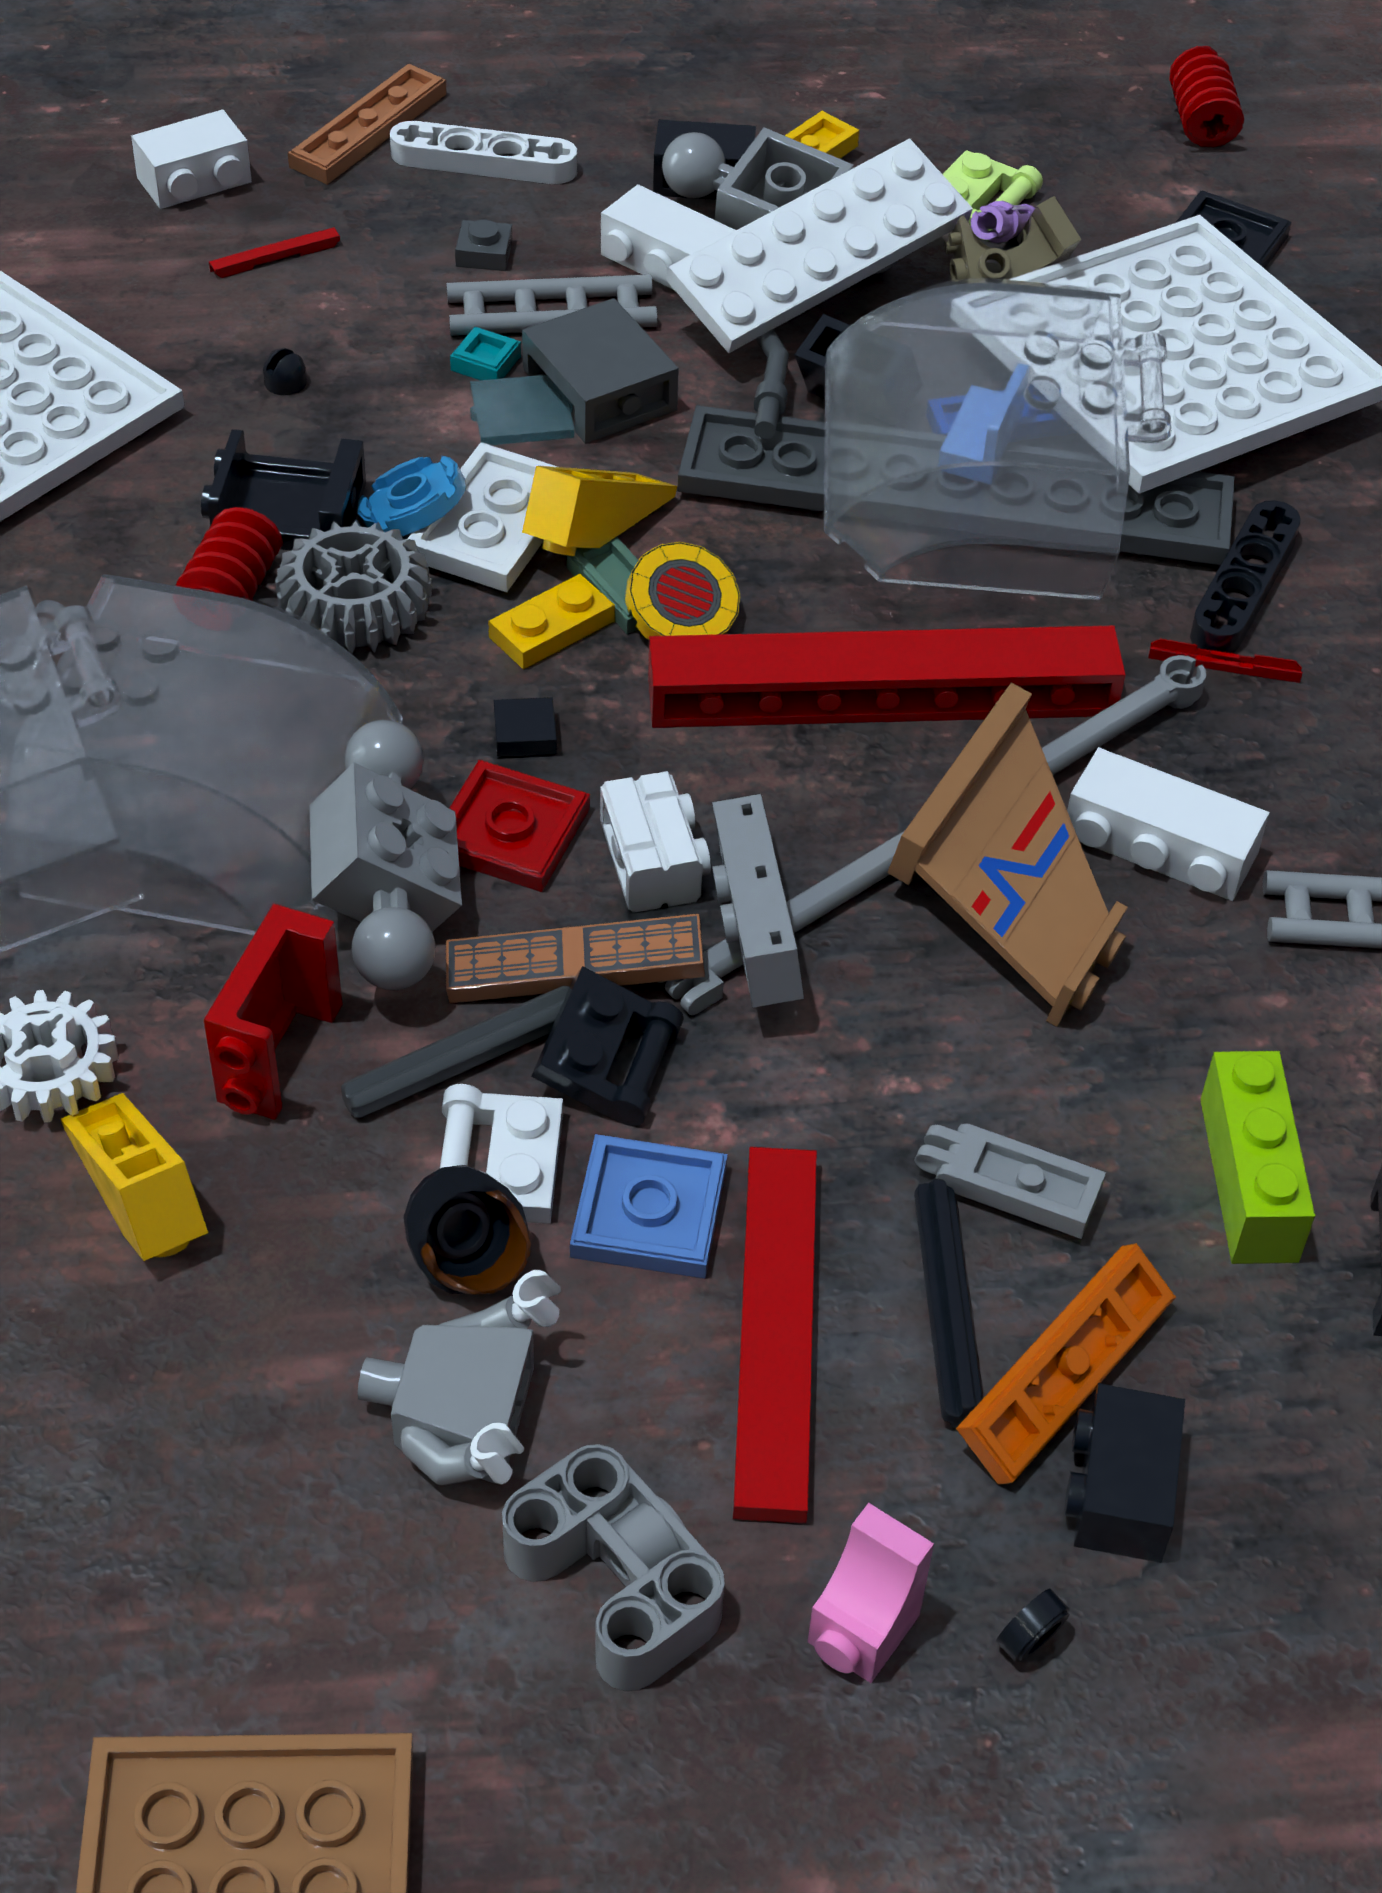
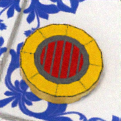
(682, 592)

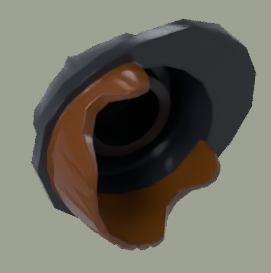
(466, 1231)

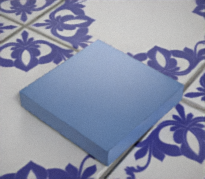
(649, 1206)

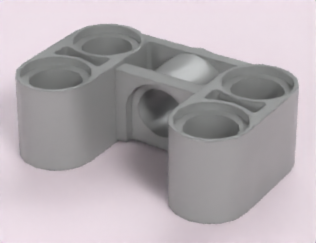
(638, 1541)

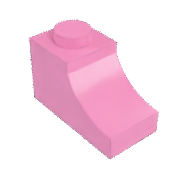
(871, 1595)

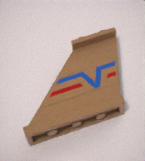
(1011, 860)

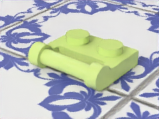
(980, 178)

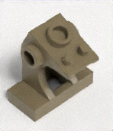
(1043, 242)

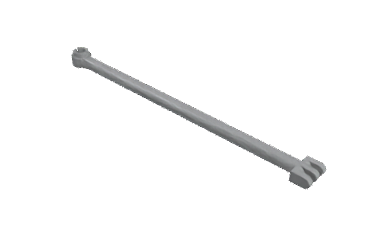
(1166, 689)

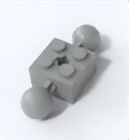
(764, 178)
(385, 855)

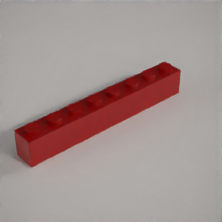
(880, 675)

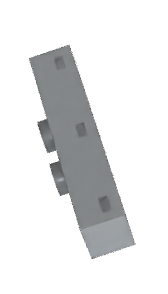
(758, 904)

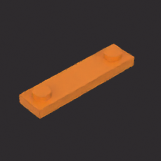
(1065, 1364)

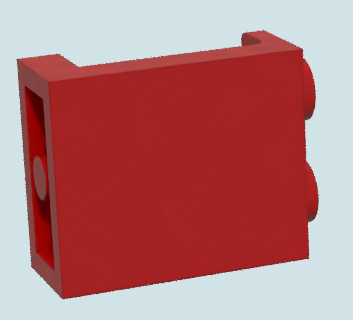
(282, 972)

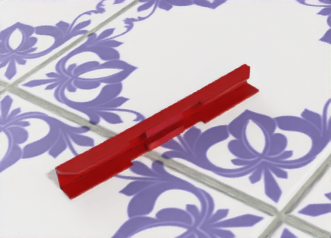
(246, 260)
(1256, 666)

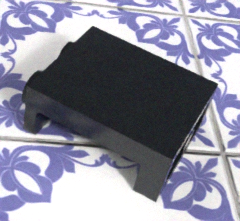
(288, 490)

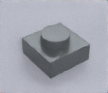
(483, 245)

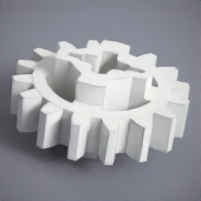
(46, 1056)

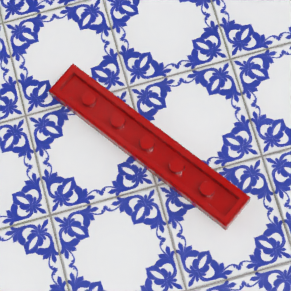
(776, 1338)

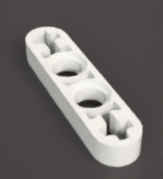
(534, 158)

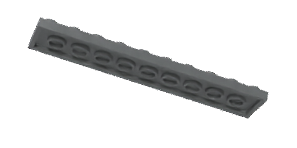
(728, 460)

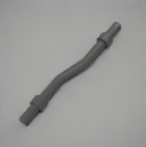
(771, 393)

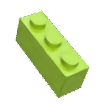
(1256, 1158)

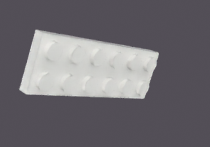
(817, 245)

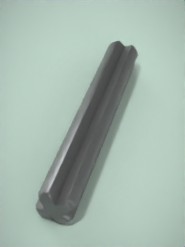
(452, 1054)

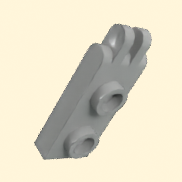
(1013, 1176)

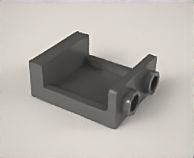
(603, 368)

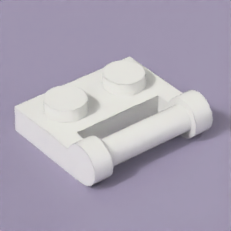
(521, 1142)

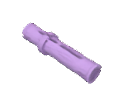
(1002, 219)

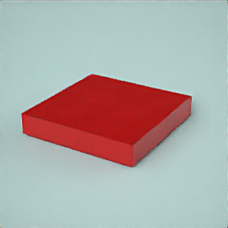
(515, 824)

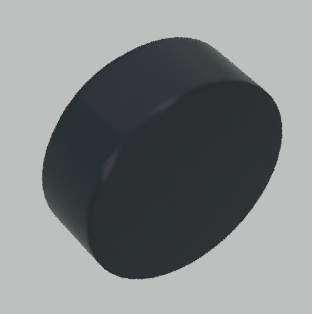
(1033, 1626)

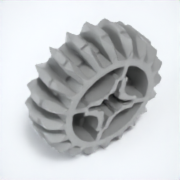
(366, 581)

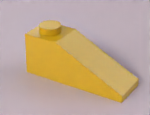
(589, 506)
(137, 1177)

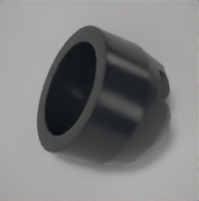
(284, 372)

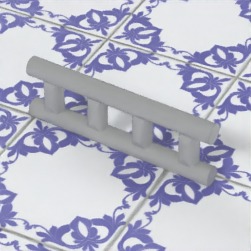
(525, 292)
(1299, 925)

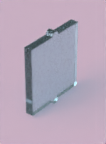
(520, 410)

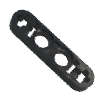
(1245, 576)

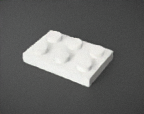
(483, 532)

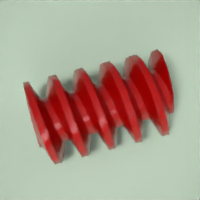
(1206, 97)
(233, 554)

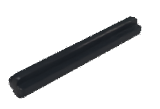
(947, 1301)

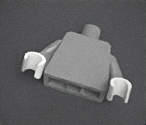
(465, 1386)

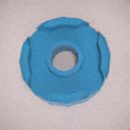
(413, 495)

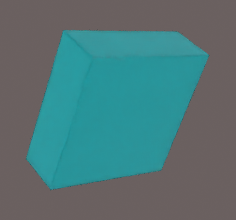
(485, 355)

